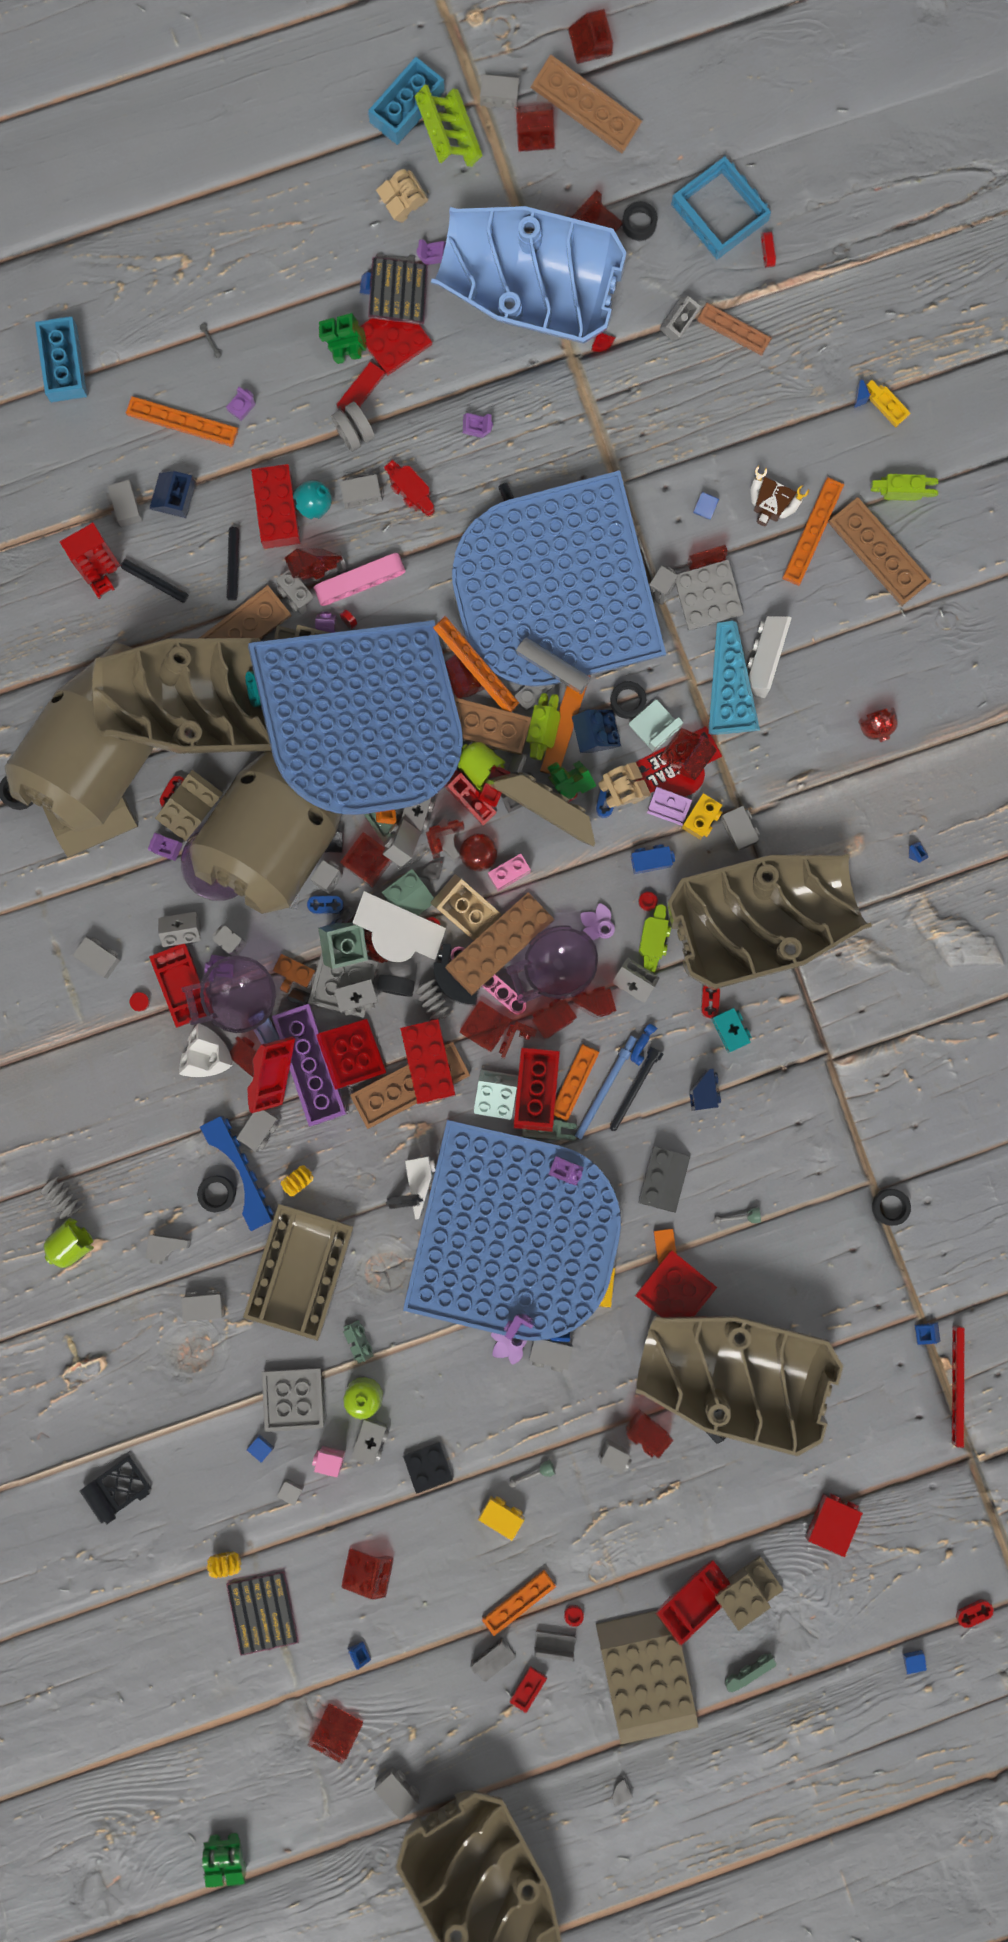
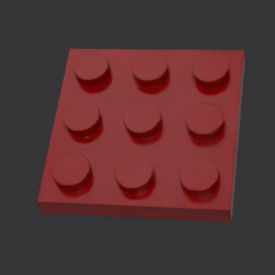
(394, 342)
(351, 1054)
(675, 1288)

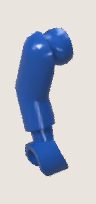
(641, 1043)

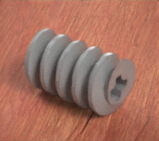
(432, 1000)
(60, 1199)

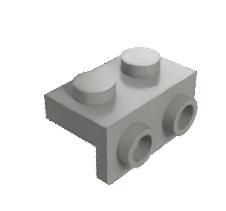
(295, 592)

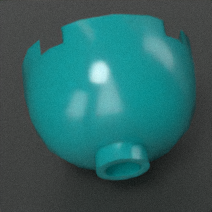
(312, 499)

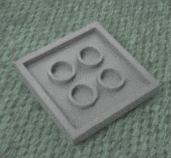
(708, 595)
(329, 979)
(292, 1399)

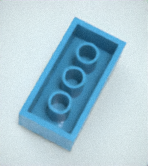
(397, 108)
(61, 359)

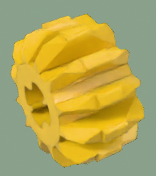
(297, 1180)
(224, 1564)

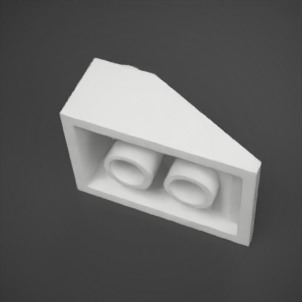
(420, 1176)

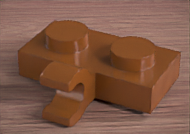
(293, 972)

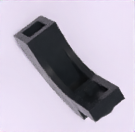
(447, 983)

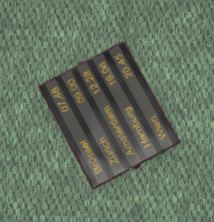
(397, 290)
(262, 1613)

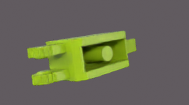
(905, 487)
(543, 726)
(653, 938)

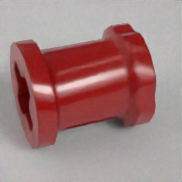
(102, 587)

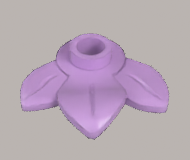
(595, 921)
(508, 1348)

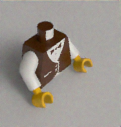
(773, 499)

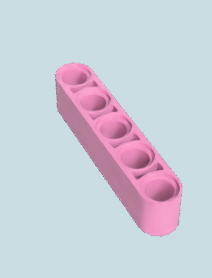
(359, 579)
(495, 987)

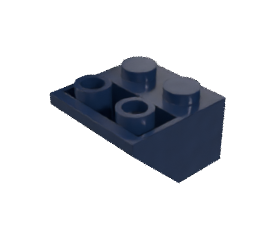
(173, 493)
(596, 730)
(704, 1093)

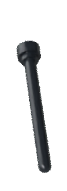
(653, 1056)

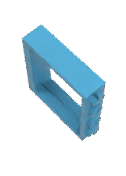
(699, 227)

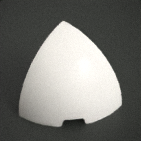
(205, 1054)

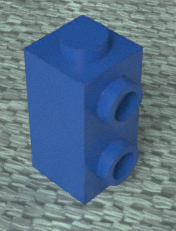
(652, 860)

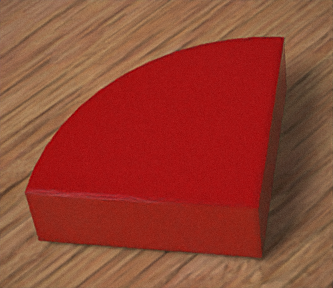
(602, 342)

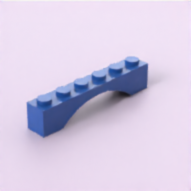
(255, 1209)

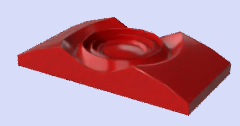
(176, 970)
(270, 1074)
(693, 1603)

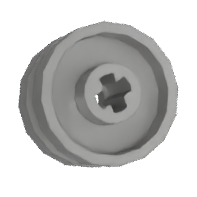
(352, 426)

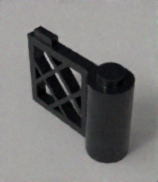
(102, 1501)

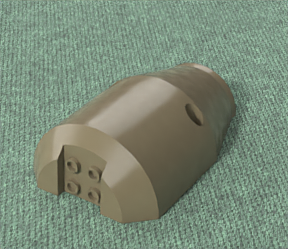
(180, 696)
(69, 762)
(262, 838)
(746, 926)
(762, 1379)
(476, 1875)

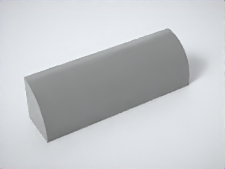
(553, 665)

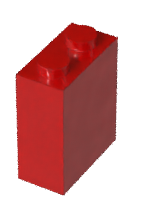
(834, 1524)

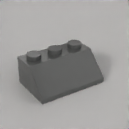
(664, 1179)

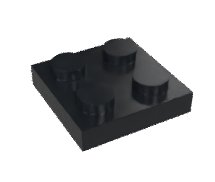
(428, 1467)

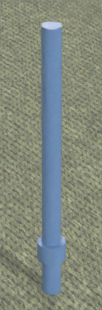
(624, 1054)

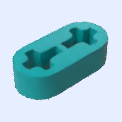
(252, 689)

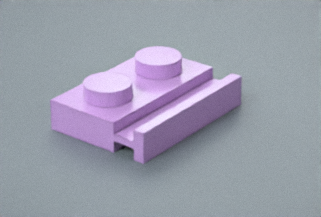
(669, 806)

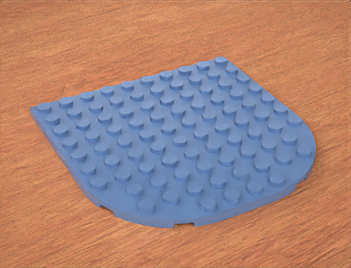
(563, 575)
(360, 716)
(513, 1237)

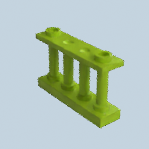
(459, 121)

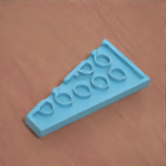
(731, 696)

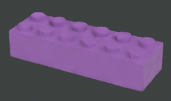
(308, 1066)

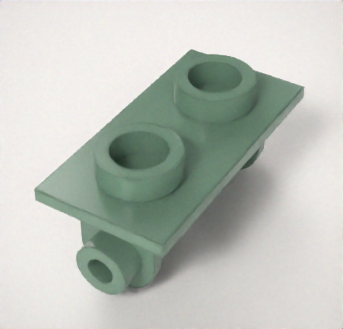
(362, 1349)

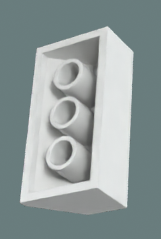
(767, 653)

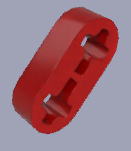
(768, 249)
(169, 790)
(705, 1002)
(976, 1618)

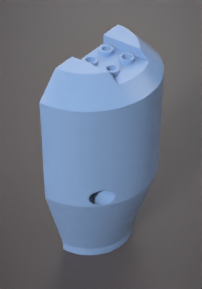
(538, 281)

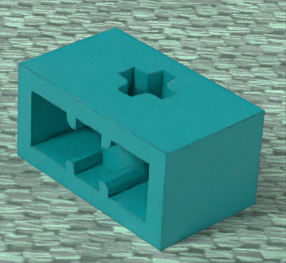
(722, 1024)

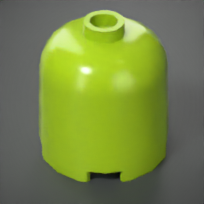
(477, 761)
(67, 1244)
(363, 1398)

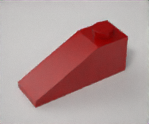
(467, 796)

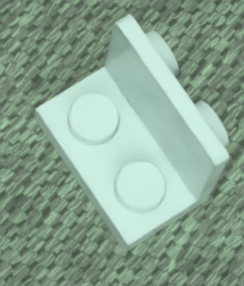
(655, 725)
(496, 1094)

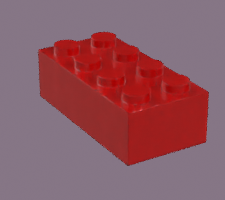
(275, 506)
(90, 553)
(428, 1062)
(536, 1089)

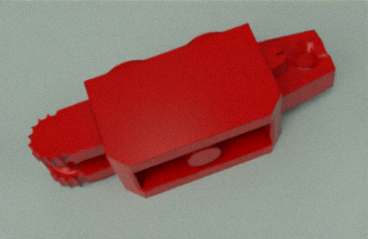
(411, 487)

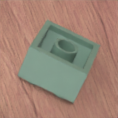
(409, 894)
(342, 944)

